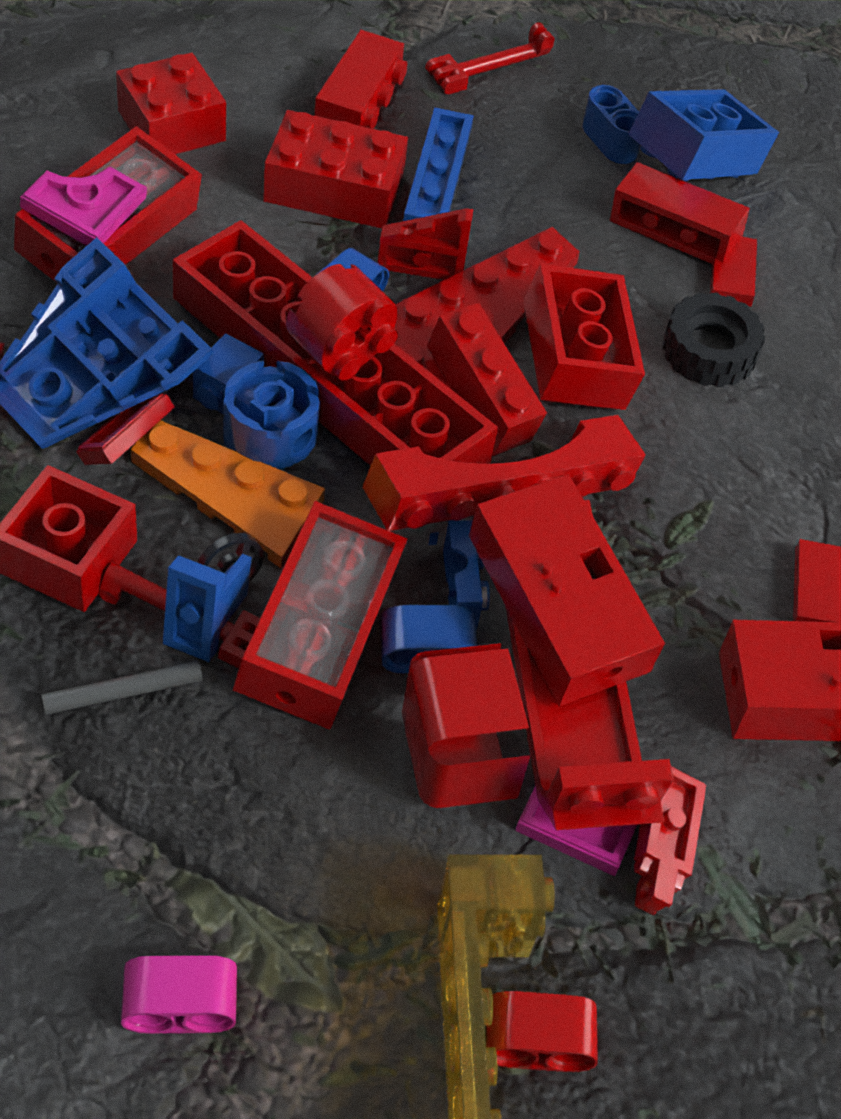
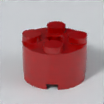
(343, 320)

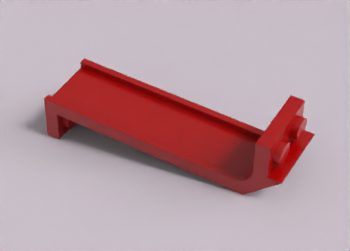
(587, 753)

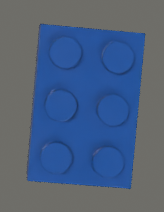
(702, 134)

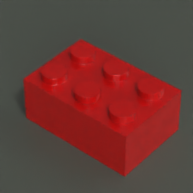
(335, 169)
(583, 337)

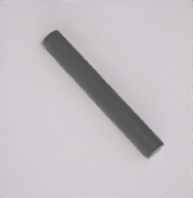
(121, 687)

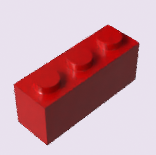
(362, 80)
(678, 214)
(486, 375)

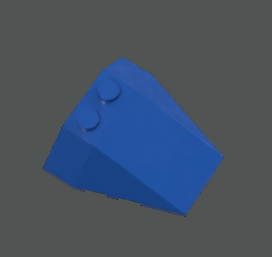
(93, 350)

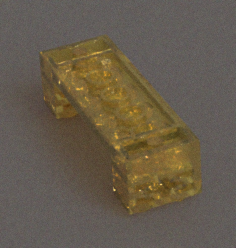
(483, 912)

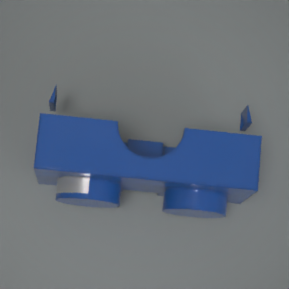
(463, 568)

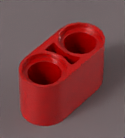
(544, 1031)

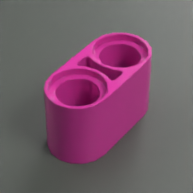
(179, 994)

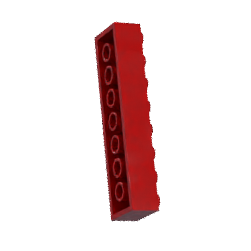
(392, 403)

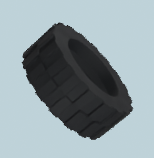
(707, 364)

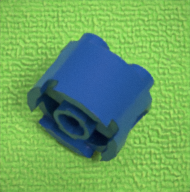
(271, 413)

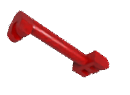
(454, 76)
(234, 636)

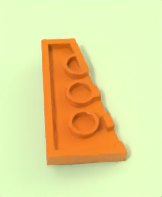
(230, 486)

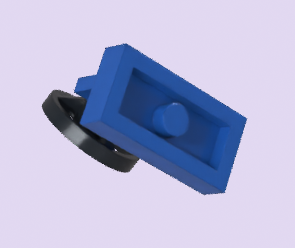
(206, 597)

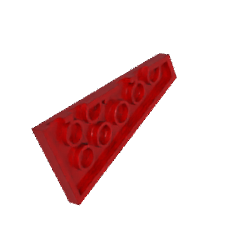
(495, 283)

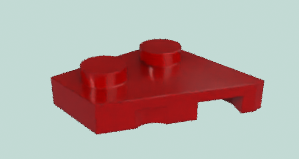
(427, 245)

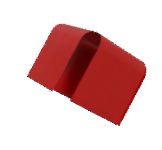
(451, 722)

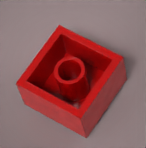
(173, 103)
(65, 537)

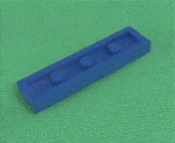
(439, 164)

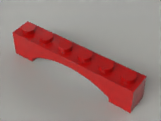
(423, 489)

